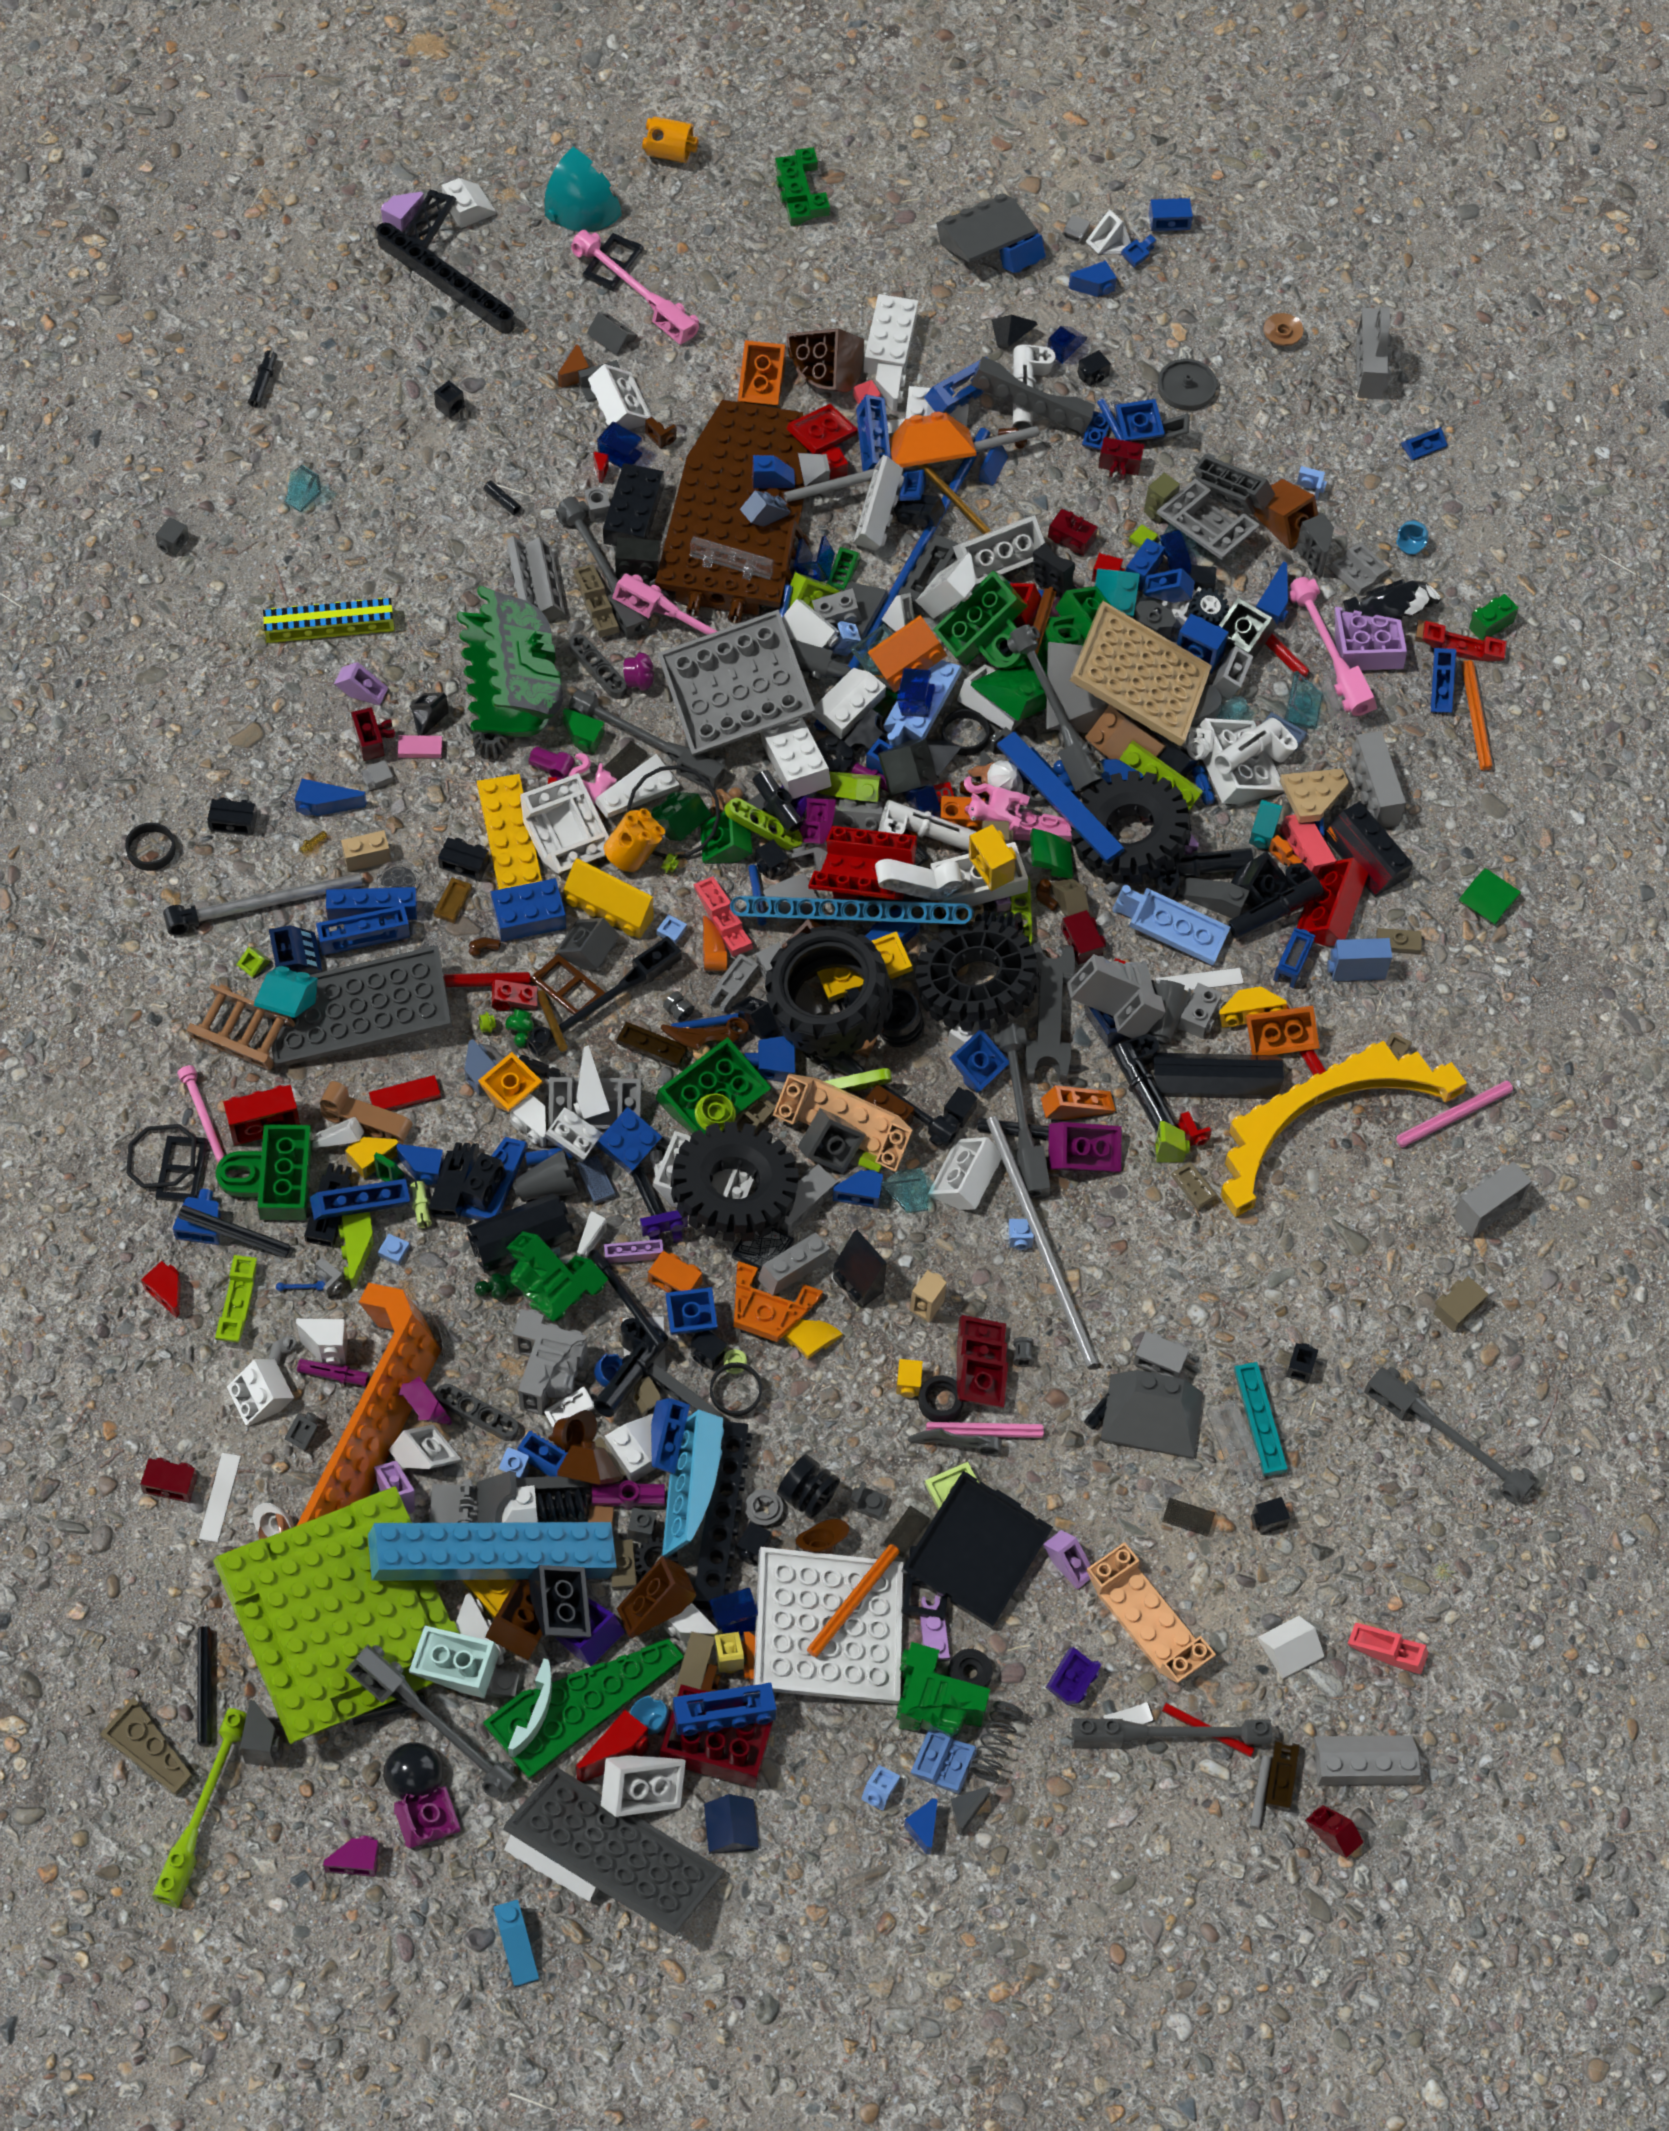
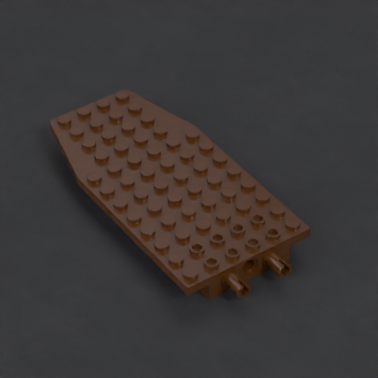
(708, 506)

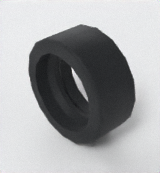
(936, 1415)

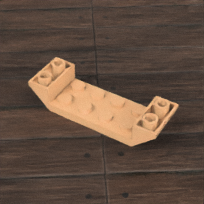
(885, 1131)
(1147, 1615)

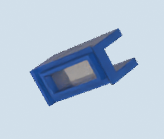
(1295, 955)

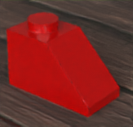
(837, 463)
(164, 1286)

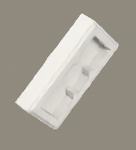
(570, 1405)

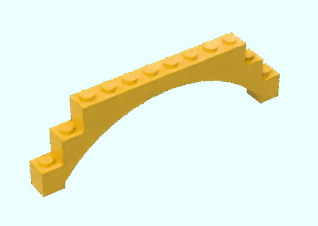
(1367, 1070)

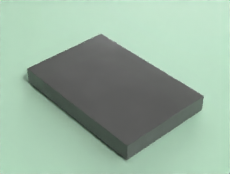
(869, 602)

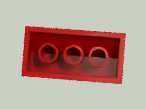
(1333, 912)

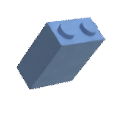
(1360, 959)

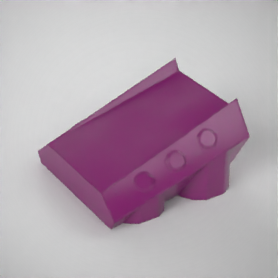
(424, 1402)
(426, 1818)

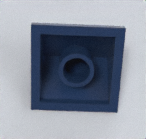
(1104, 1025)
(731, 1824)

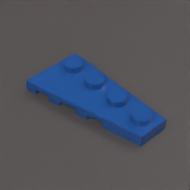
(511, 1153)

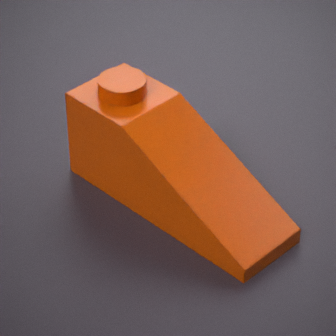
(1074, 1103)

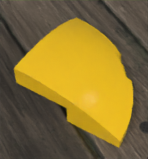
(812, 1336)

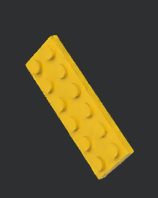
(508, 839)

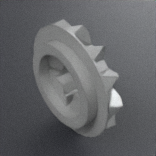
(765, 1497)

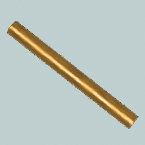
(550, 1017)

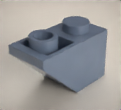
(764, 508)
(477, 1065)

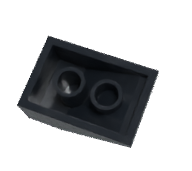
(860, 1270)
(560, 1601)

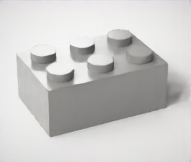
(1492, 1198)

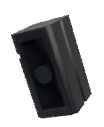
(921, 512)
(232, 816)
(464, 858)

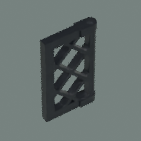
(440, 216)

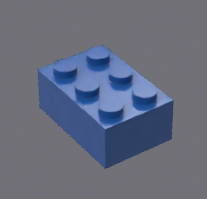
(528, 910)

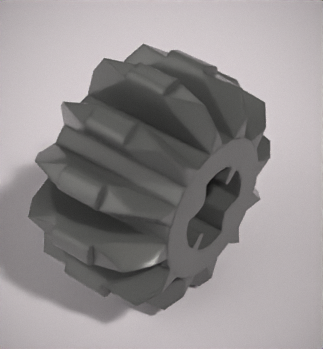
(490, 744)

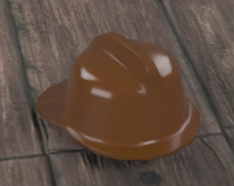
(574, 1429)
(823, 1536)

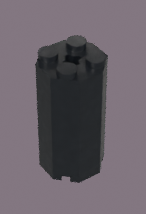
(539, 1217)

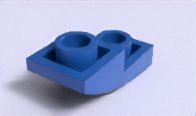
(1096, 431)

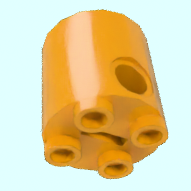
(676, 140)
(633, 840)

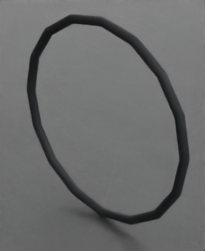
(711, 790)

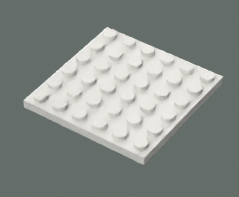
(795, 1602)

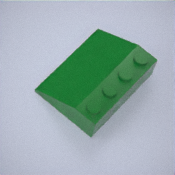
(1014, 690)
(719, 1071)

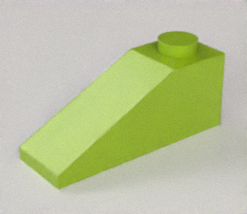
(854, 786)

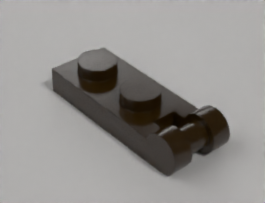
(1282, 1776)

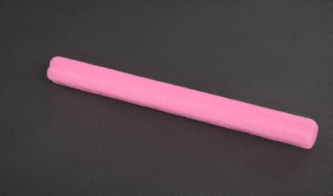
(1454, 1113)

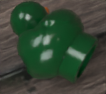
(498, 1284)

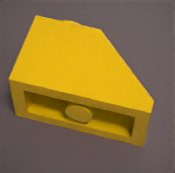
(361, 1153)

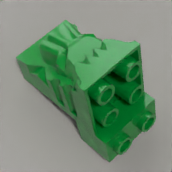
(547, 1280)
(936, 1699)

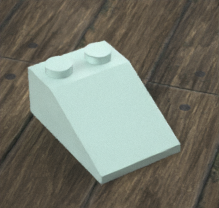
(455, 1661)

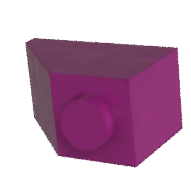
(355, 1857)

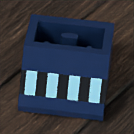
(295, 949)

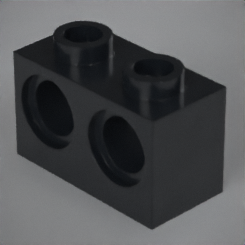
(483, 1181)

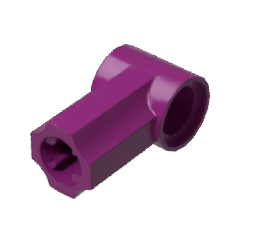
(557, 765)

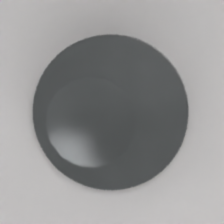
(1187, 384)
(1209, 705)

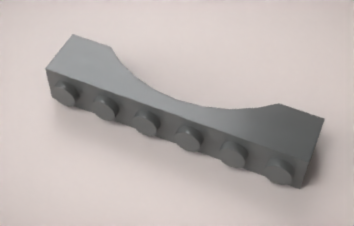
(1064, 410)

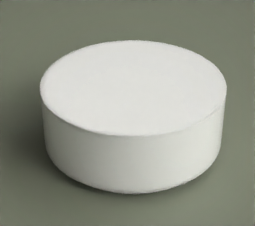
(1198, 748)

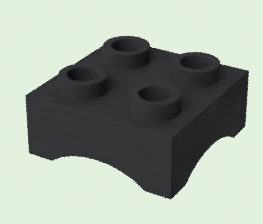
(1053, 570)

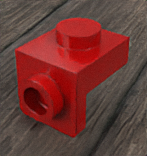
(1195, 1136)

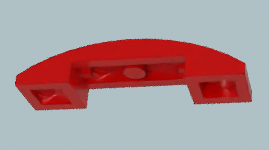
(1466, 647)

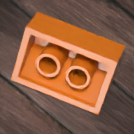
(908, 648)

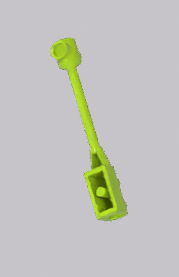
(181, 1857)

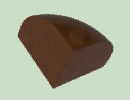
(827, 358)

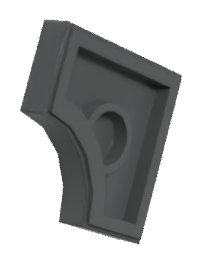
(494, 1495)

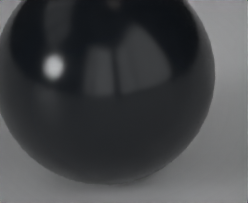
(413, 1771)

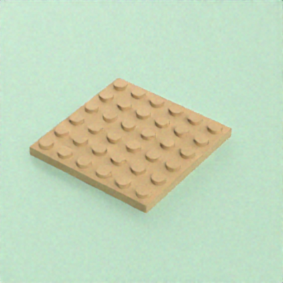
(1141, 673)

